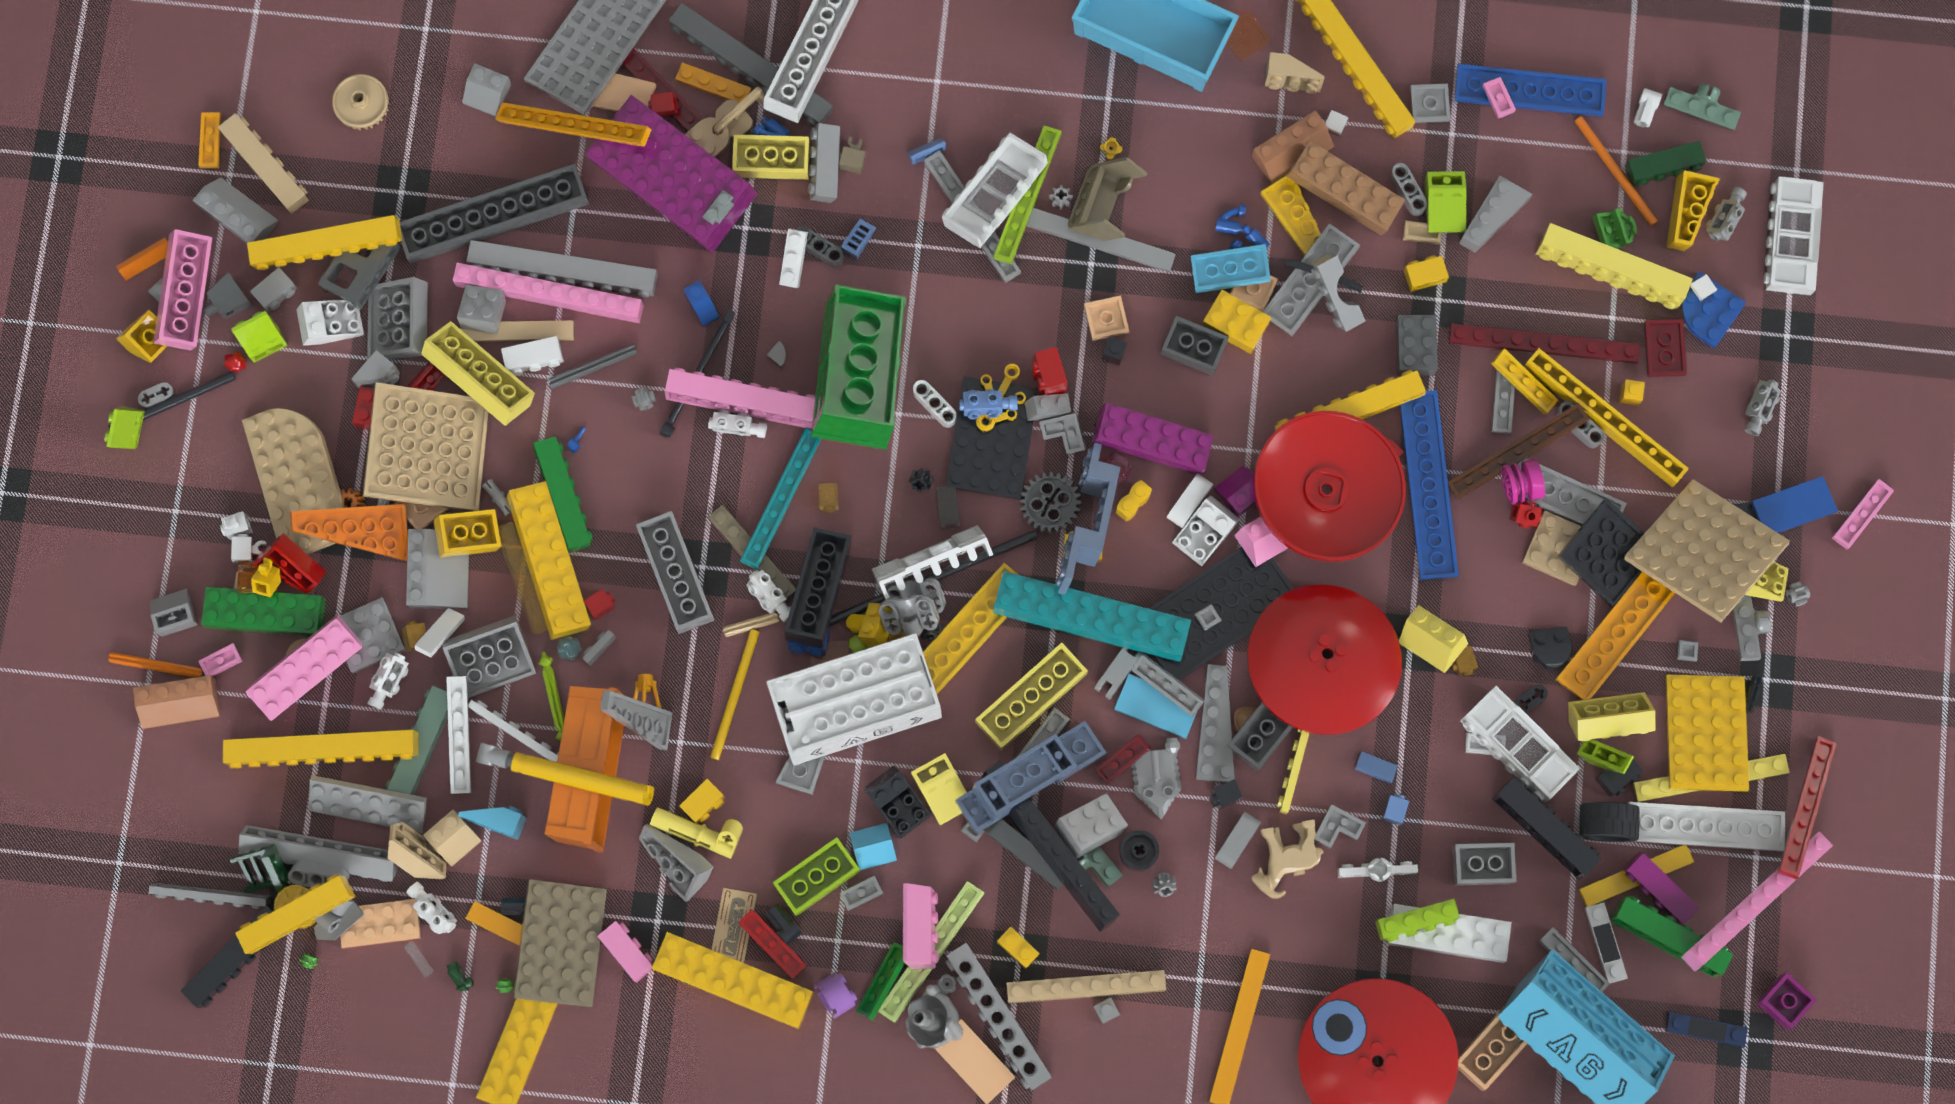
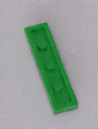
(882, 982)

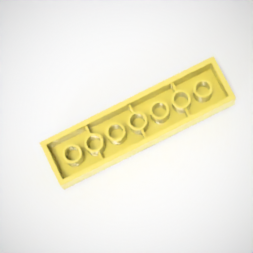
(1613, 266)

